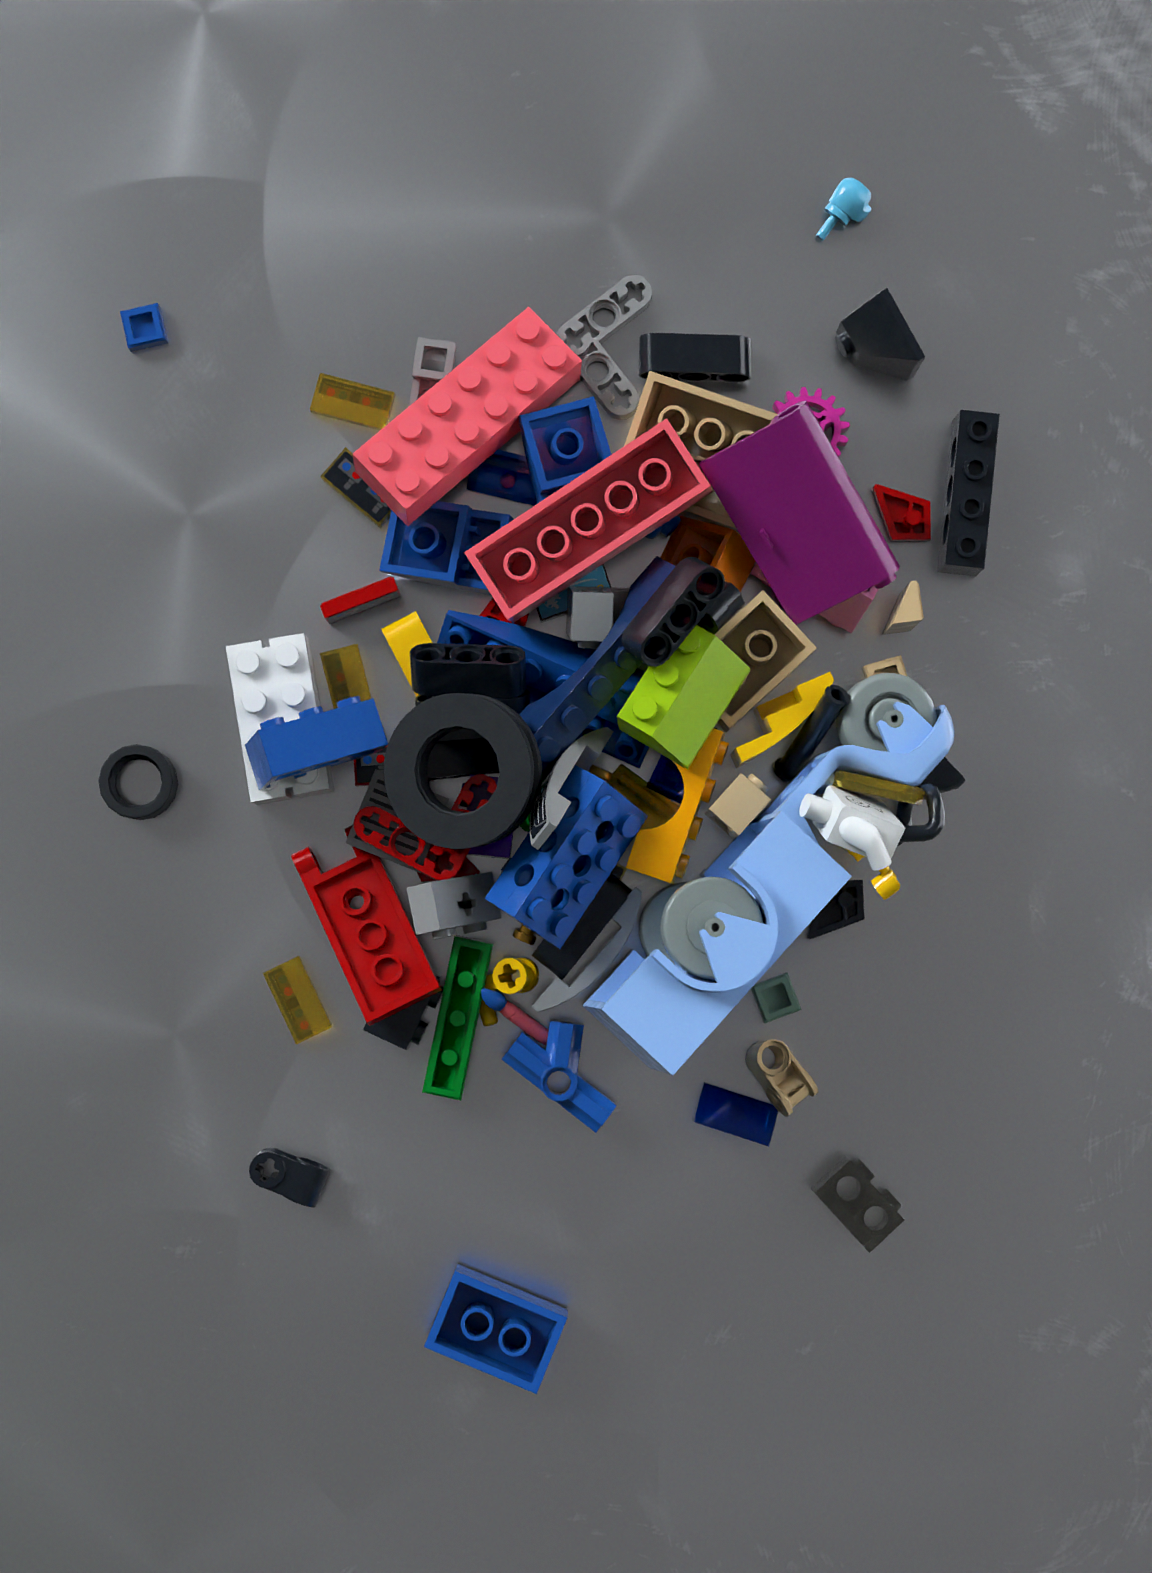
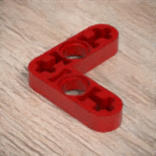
(457, 855)

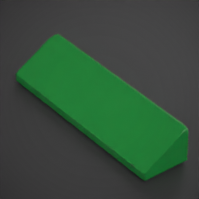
(457, 1017)

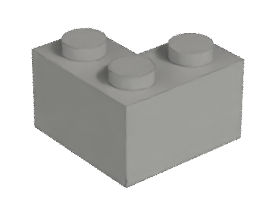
(593, 613)

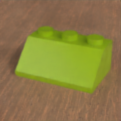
(684, 697)

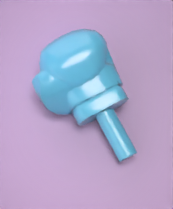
(847, 202)

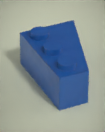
(315, 740)

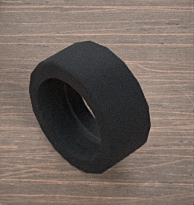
(108, 777)

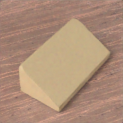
(906, 611)

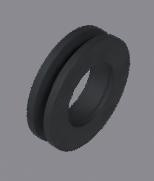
(408, 778)

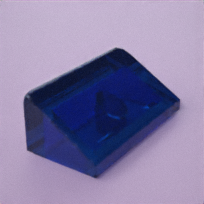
(503, 476)
(735, 1114)

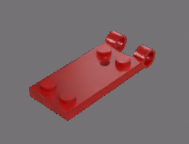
(372, 942)

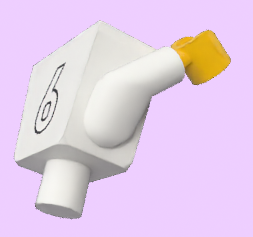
(861, 827)

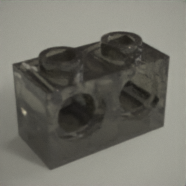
(851, 1209)

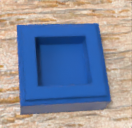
(144, 327)

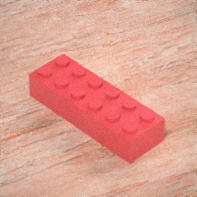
(467, 416)
(589, 521)

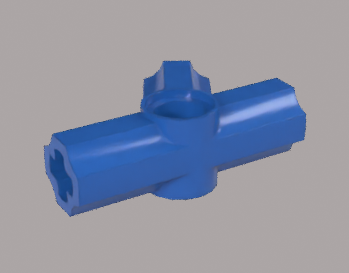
(561, 1055)

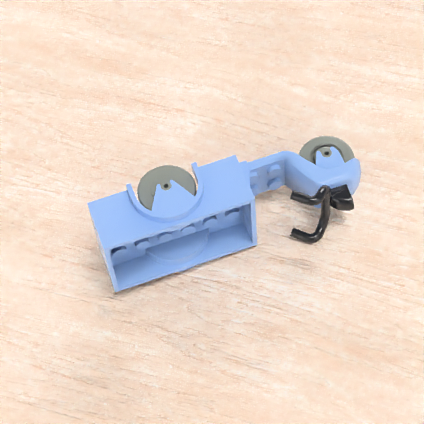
(725, 930)

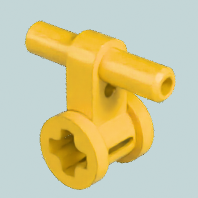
(502, 981)

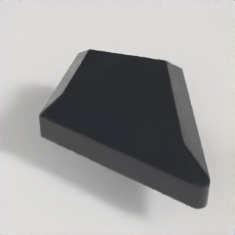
(841, 910)

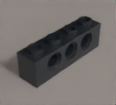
(968, 493)

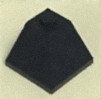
(880, 338)

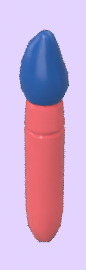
(498, 1002)

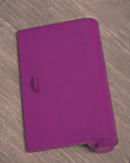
(800, 514)

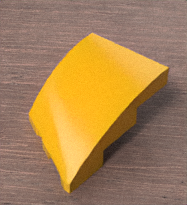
(782, 716)

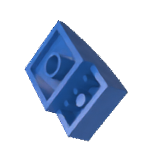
(562, 444)
(435, 545)

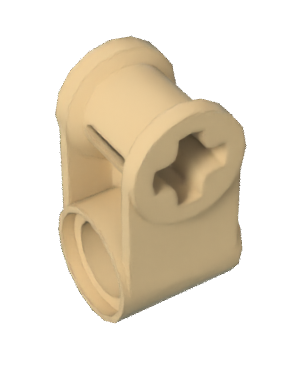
(786, 1081)

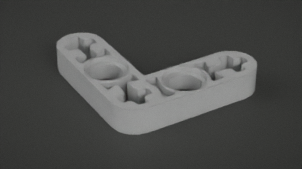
(592, 350)

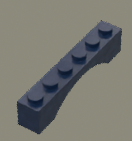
(570, 708)

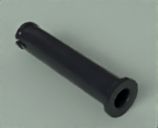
(811, 733)

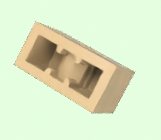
(739, 804)

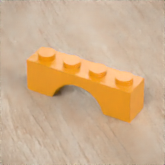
(662, 849)

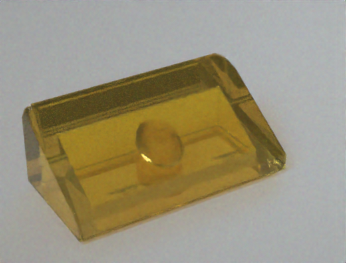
(633, 787)

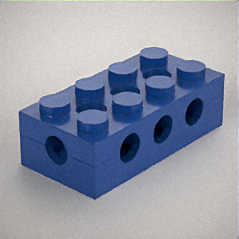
(558, 882)

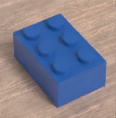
(497, 1328)

